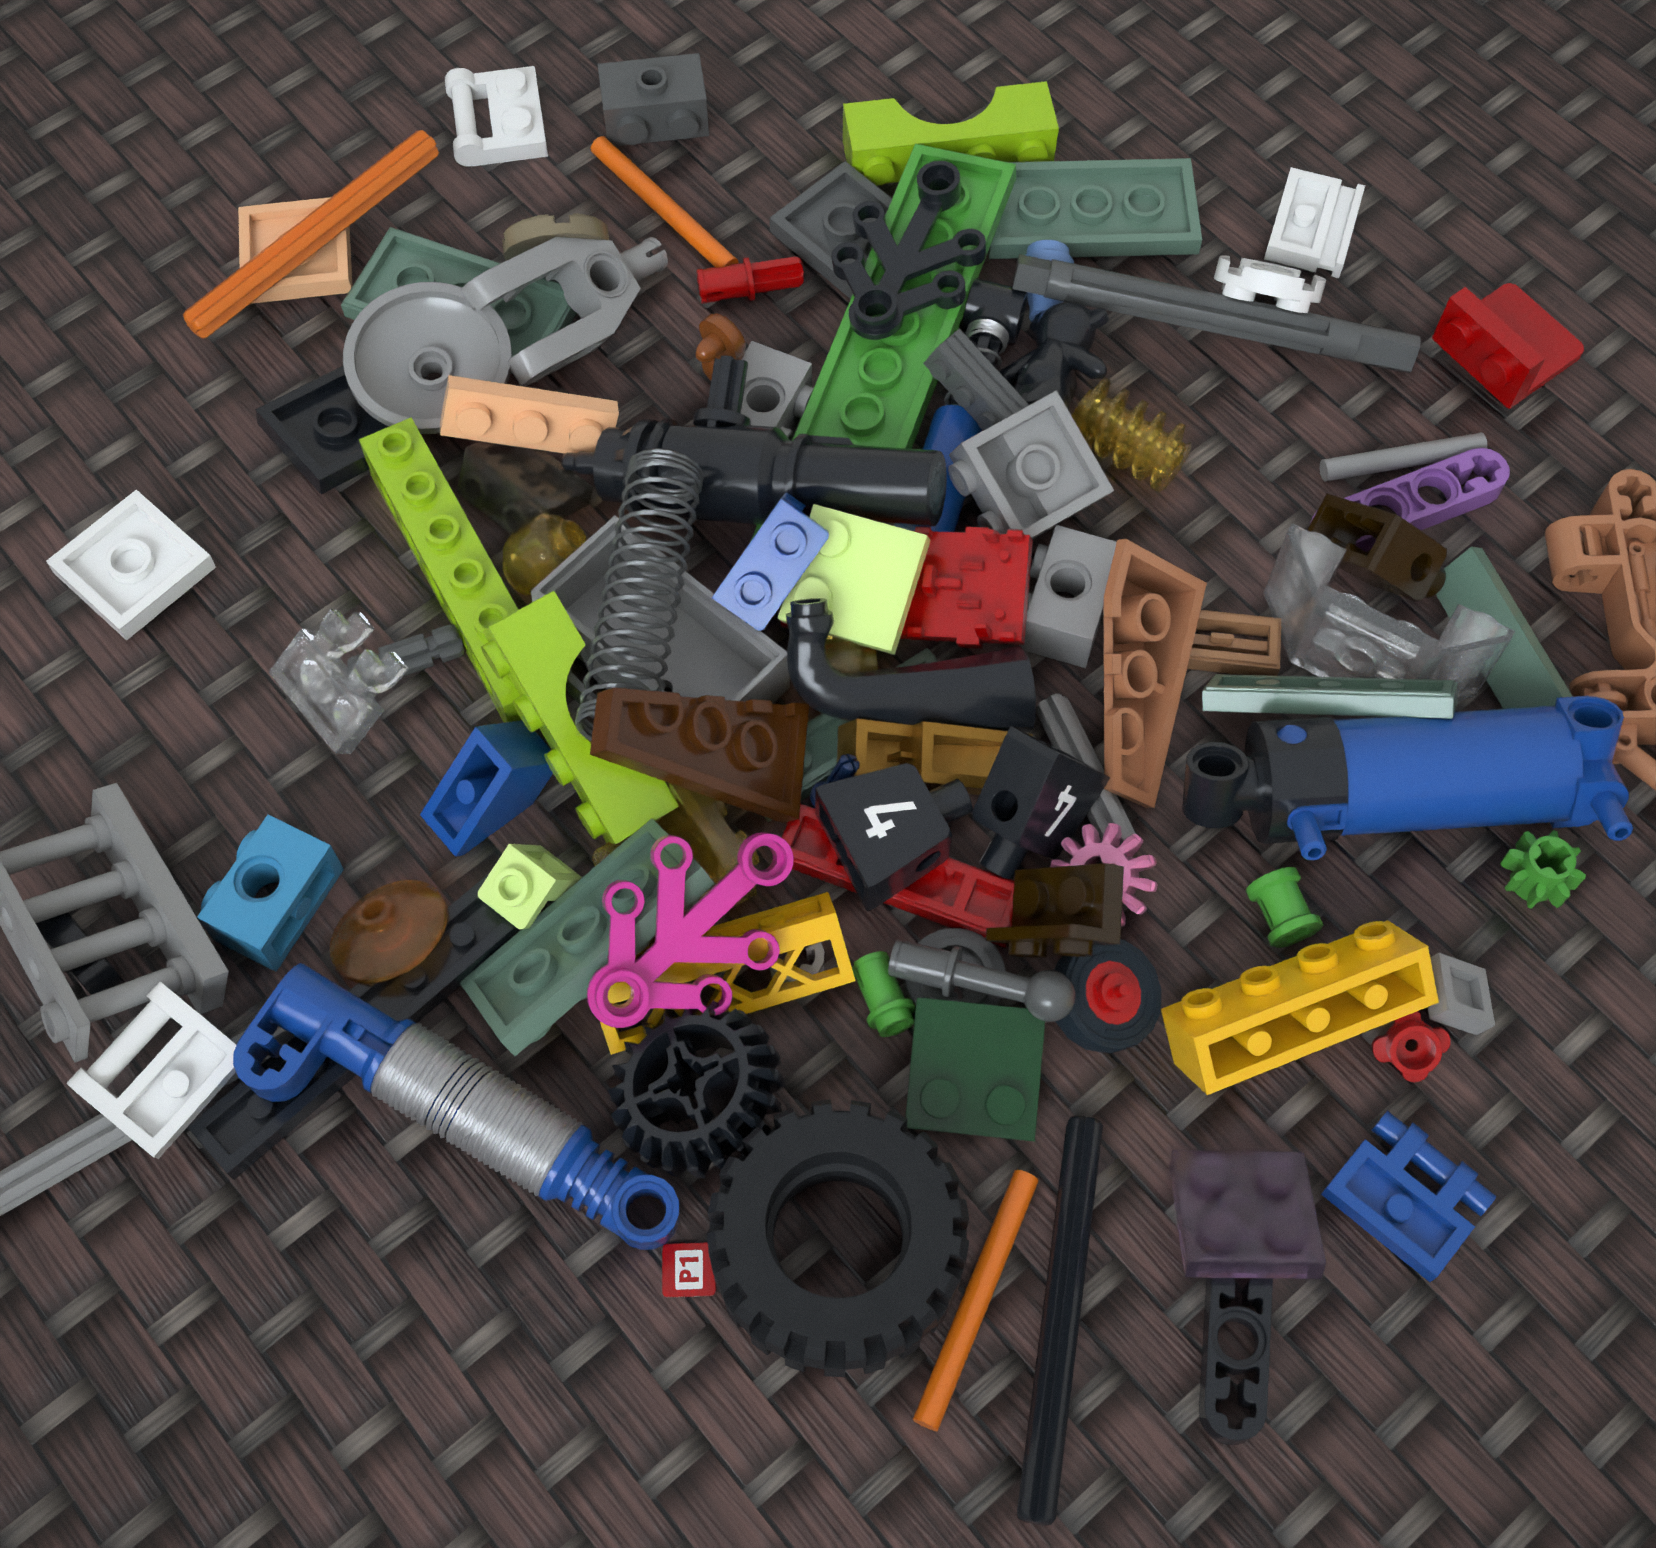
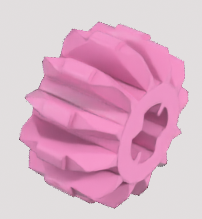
(1111, 853)

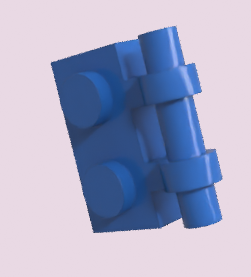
(1400, 1209)

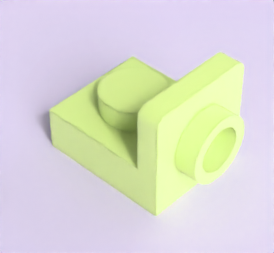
(525, 882)

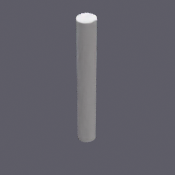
(1399, 457)

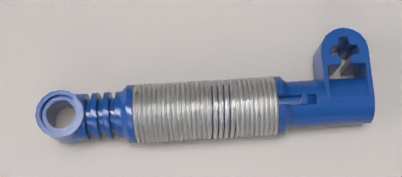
(447, 1094)

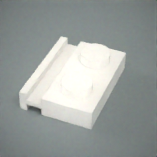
(1314, 222)

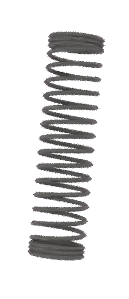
(662, 495)

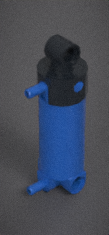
(1414, 774)

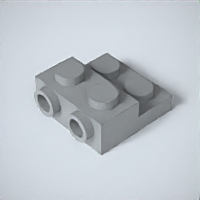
(1029, 469)

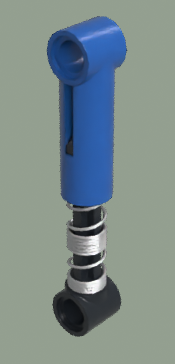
(990, 322)

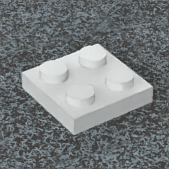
(131, 564)

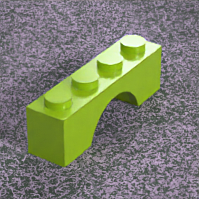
(1012, 128)
(537, 654)

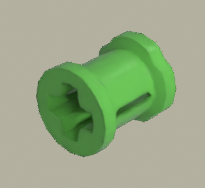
(1284, 907)

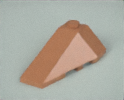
(1146, 650)

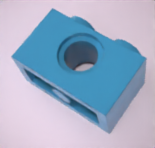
(270, 925)

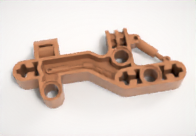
(1620, 563)

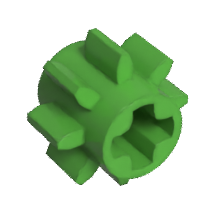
(1542, 869)

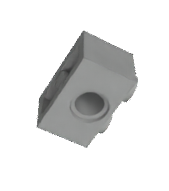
(775, 385)
(1061, 625)

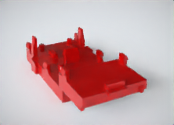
(971, 588)

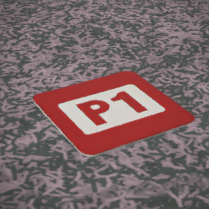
(687, 1270)

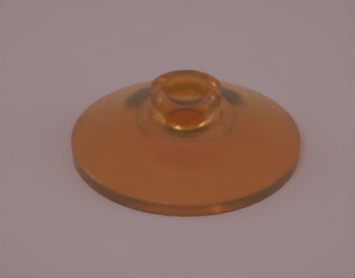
(388, 931)

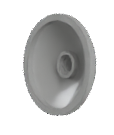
(415, 334)

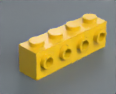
(1299, 1005)

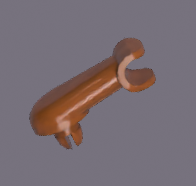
(719, 339)

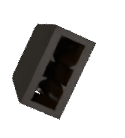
(1401, 557)

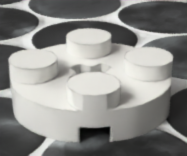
(1270, 280)

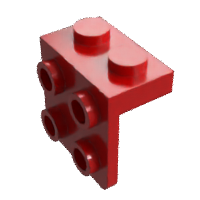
(1506, 341)

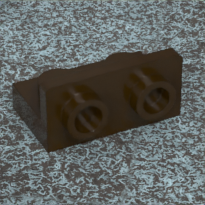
(1063, 910)

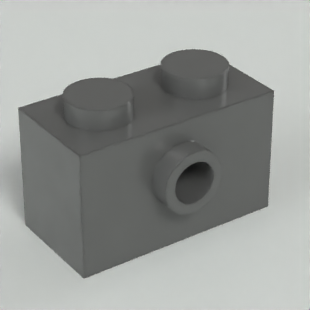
(654, 99)

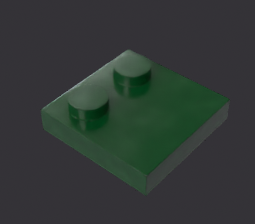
(975, 1069)

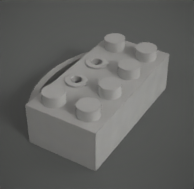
(711, 645)

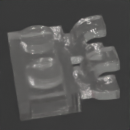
(325, 689)

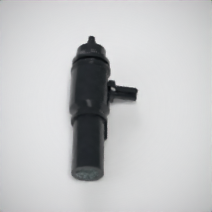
(756, 465)

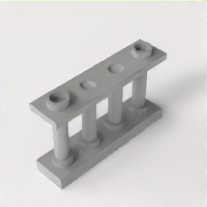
(163, 921)

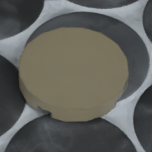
(541, 228)

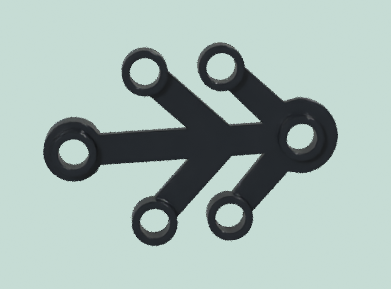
(938, 191)

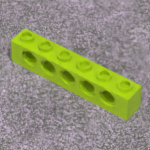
(443, 546)

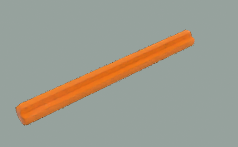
(310, 234)

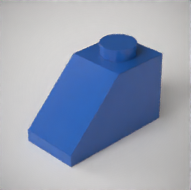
(487, 784)

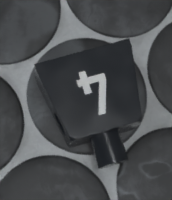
(1033, 800)
(889, 827)

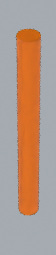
(662, 203)
(975, 1301)

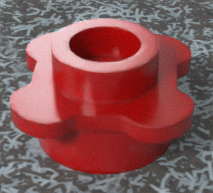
(1421, 1060)

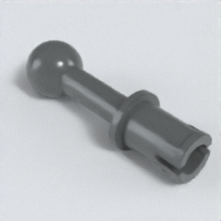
(1046, 994)

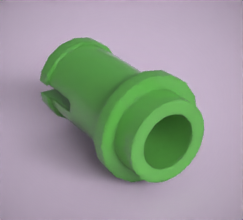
(888, 1007)

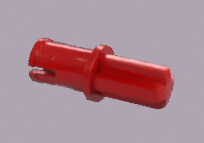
(749, 278)

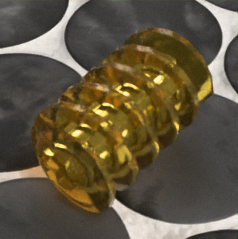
(1130, 436)

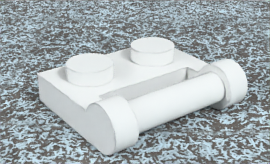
(513, 115)
(172, 1085)

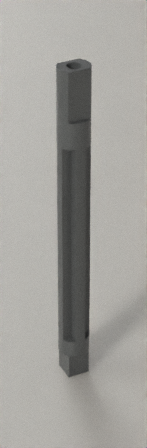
(1217, 313)

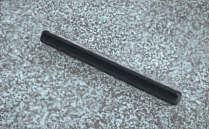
(1060, 1323)

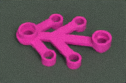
(680, 934)

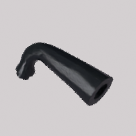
(970, 691)

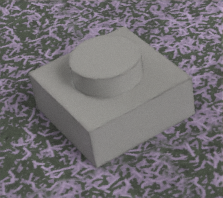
(1461, 995)

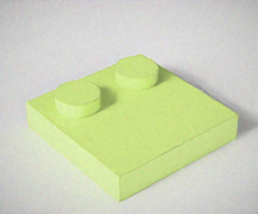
(866, 577)

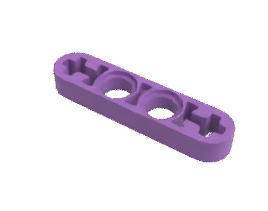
(1448, 476)

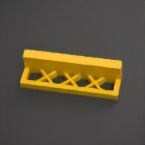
(793, 926)

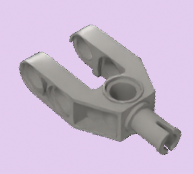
(573, 265)

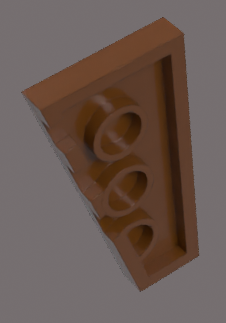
(707, 744)

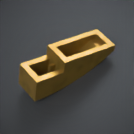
(935, 749)

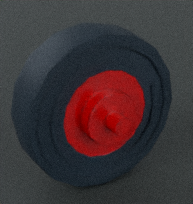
(1114, 998)

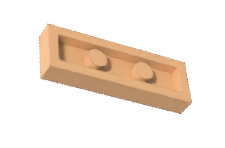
(524, 416)

